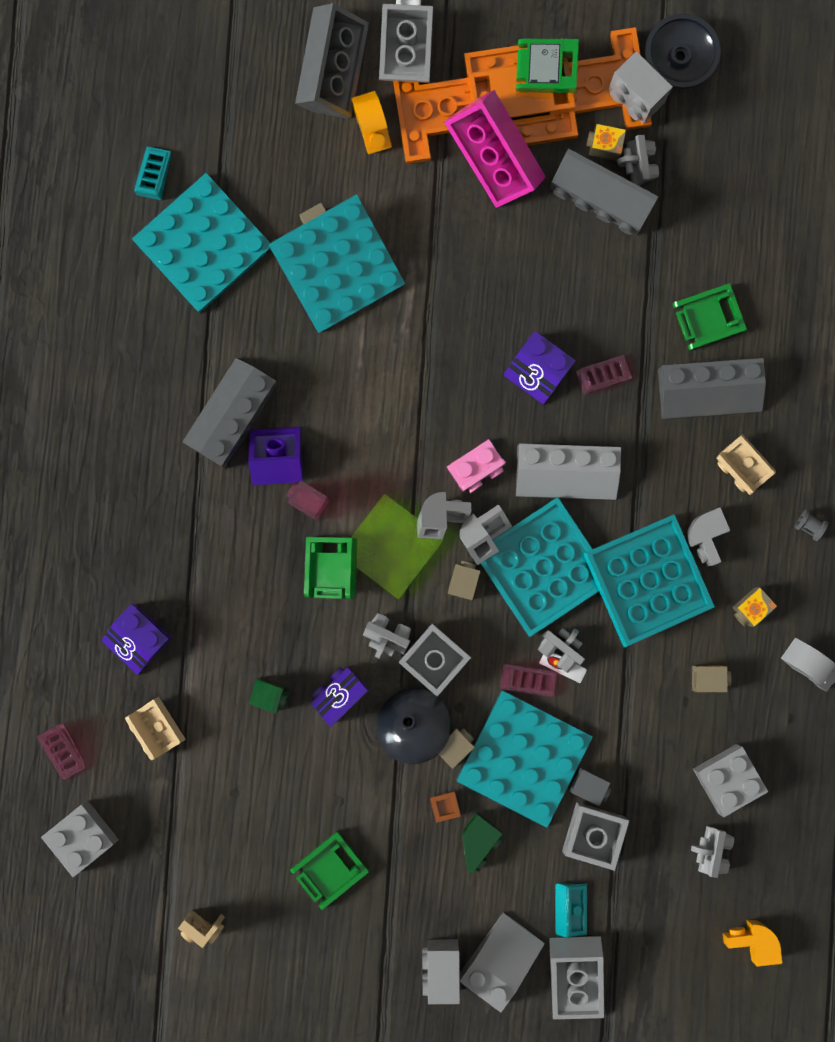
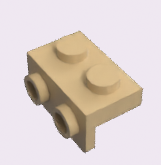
(745, 465)
(155, 728)
(198, 930)

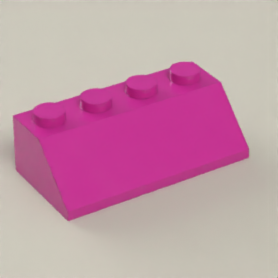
(495, 149)

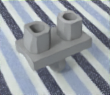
(636, 160)
(384, 640)
(552, 642)
(711, 851)

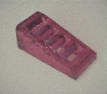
(585, 382)
(507, 679)
(54, 756)

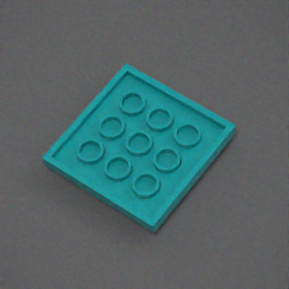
(202, 243)
(337, 263)
(542, 567)
(648, 580)
(524, 758)

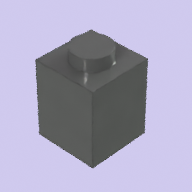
(590, 787)

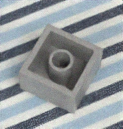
(639, 88)
(434, 659)
(730, 780)
(595, 836)
(80, 838)
(442, 979)

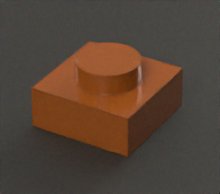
(445, 806)

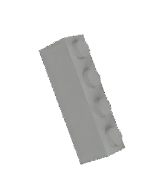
(568, 471)

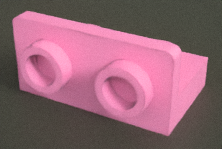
(476, 466)

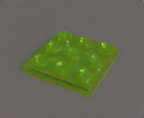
(390, 547)

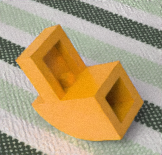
(372, 122)
(762, 941)

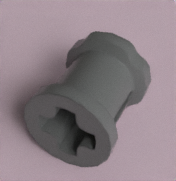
(811, 525)

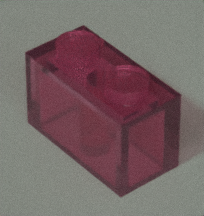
(307, 499)

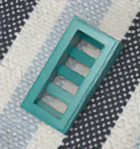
(149, 192)

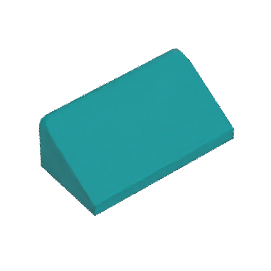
(571, 909)

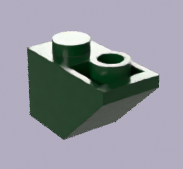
(269, 695)
(478, 839)

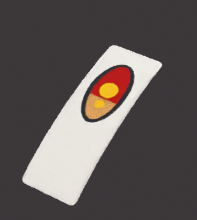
(575, 674)

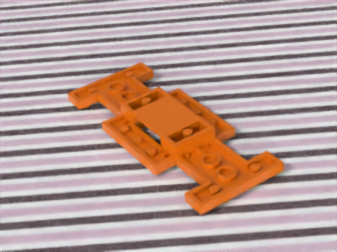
(427, 106)

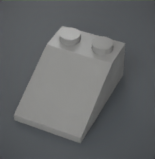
(406, 43)
(501, 962)
(577, 977)

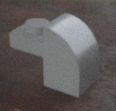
(436, 514)
(703, 530)
(479, 533)
(810, 664)

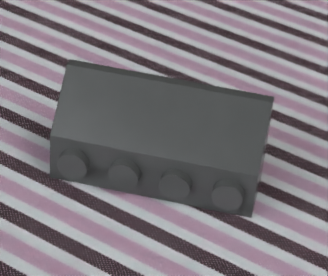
(332, 61)
(602, 192)
(712, 388)
(230, 412)

